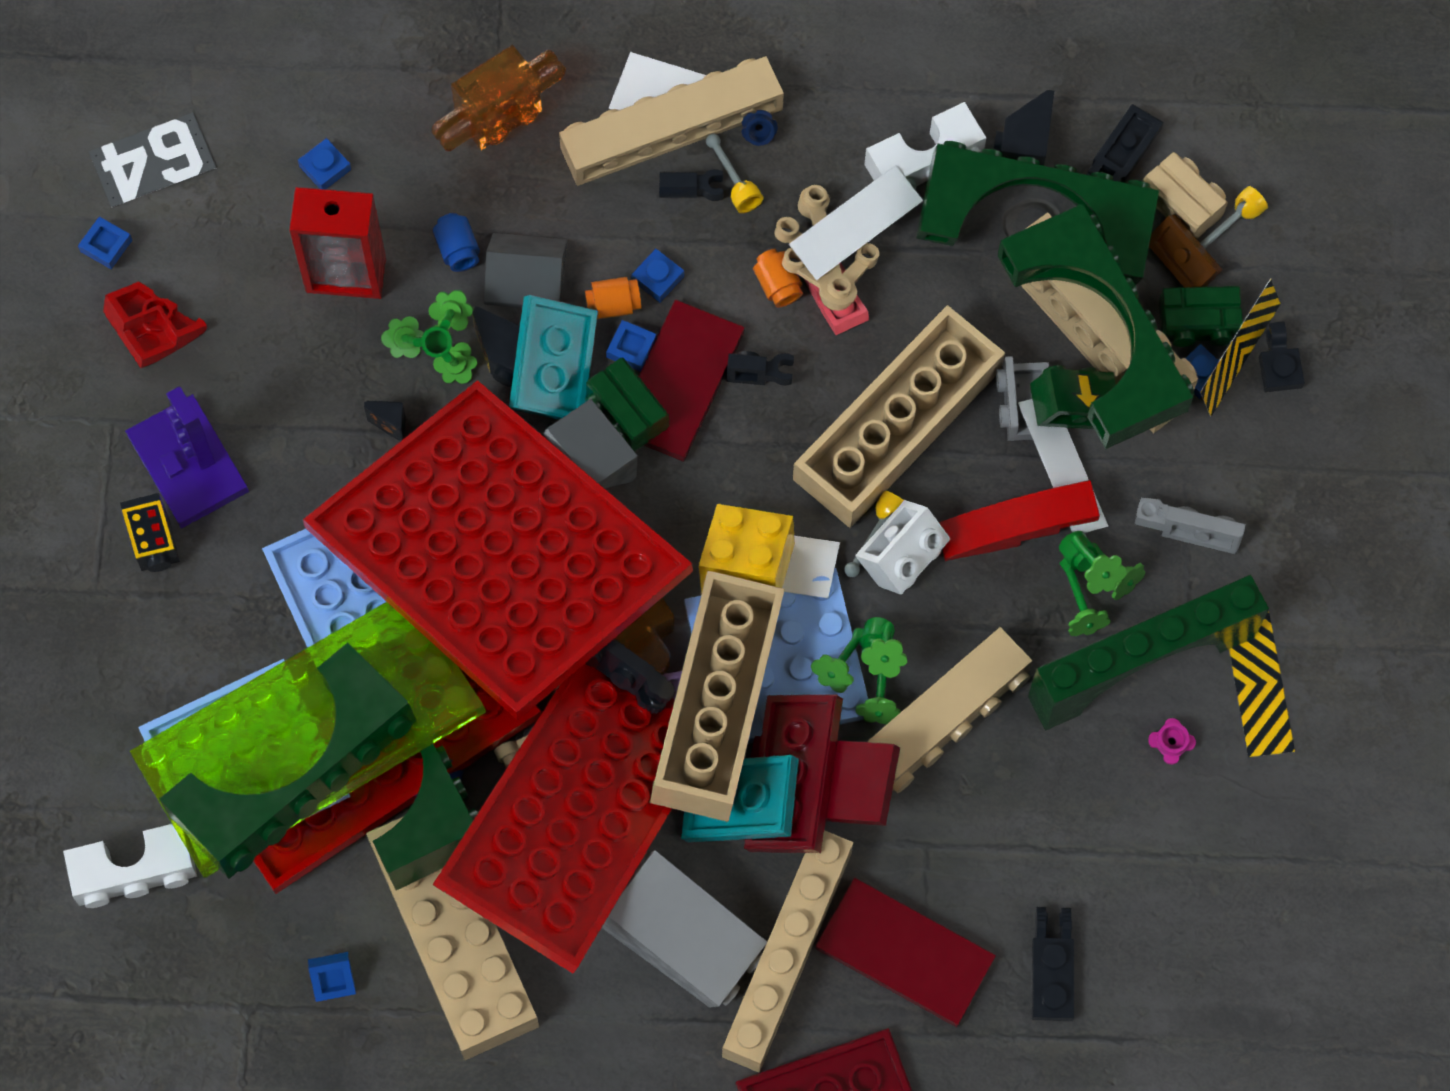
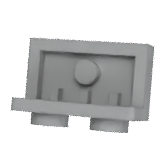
(1014, 382)

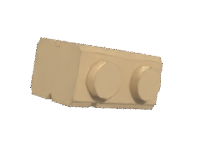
(1186, 194)

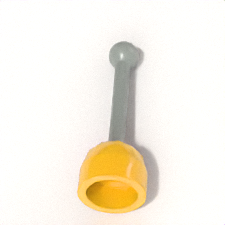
(744, 194)
(1247, 205)
(884, 508)

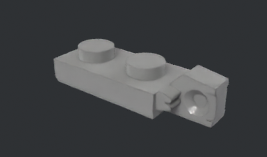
(1190, 526)

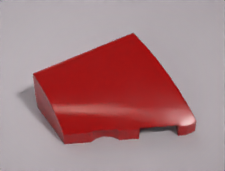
(149, 323)

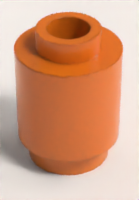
(778, 284)
(613, 297)

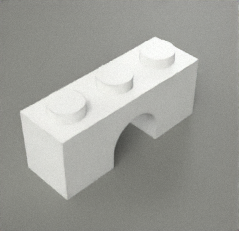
(951, 125)
(97, 879)

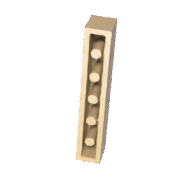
(669, 120)
(953, 703)
(786, 953)

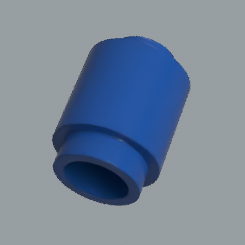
(456, 242)

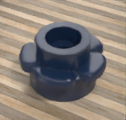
(761, 136)

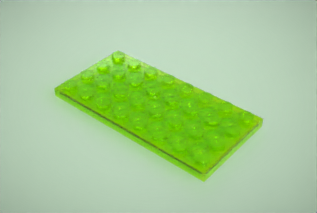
(286, 717)

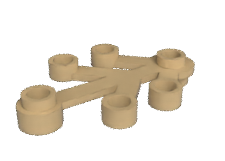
(834, 278)

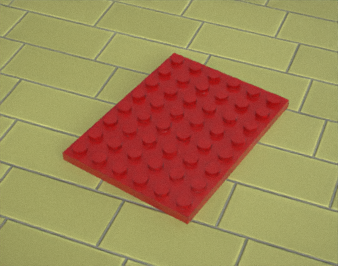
(498, 548)

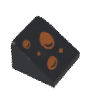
(387, 416)

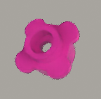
(1174, 730)

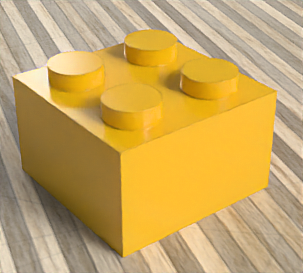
(748, 545)

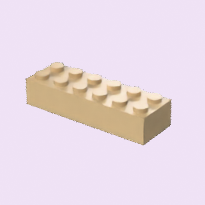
(1093, 326)
(898, 416)
(717, 696)
(464, 964)

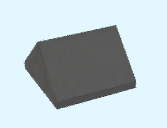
(522, 268)
(594, 445)

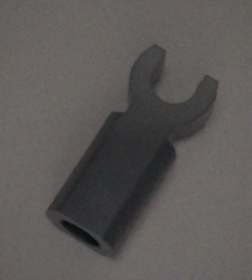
(690, 185)

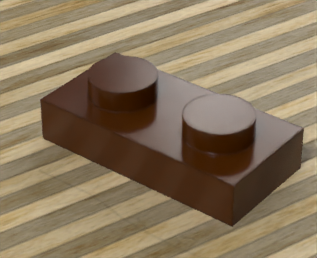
(1183, 254)

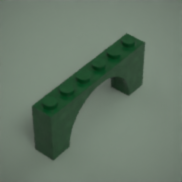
(965, 177)
(1073, 251)
(1217, 618)
(240, 826)
(431, 827)

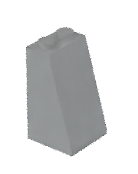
(684, 931)

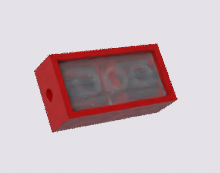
(338, 242)

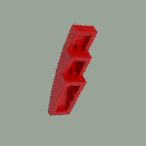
(1019, 519)

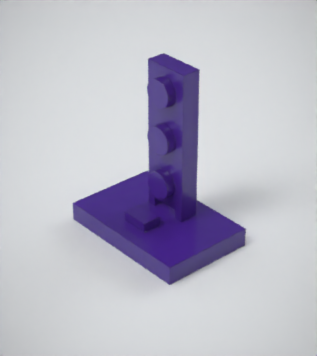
(186, 459)

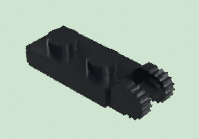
(1127, 144)
(634, 675)
(1053, 969)

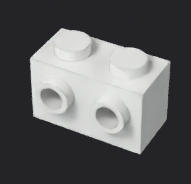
(903, 547)

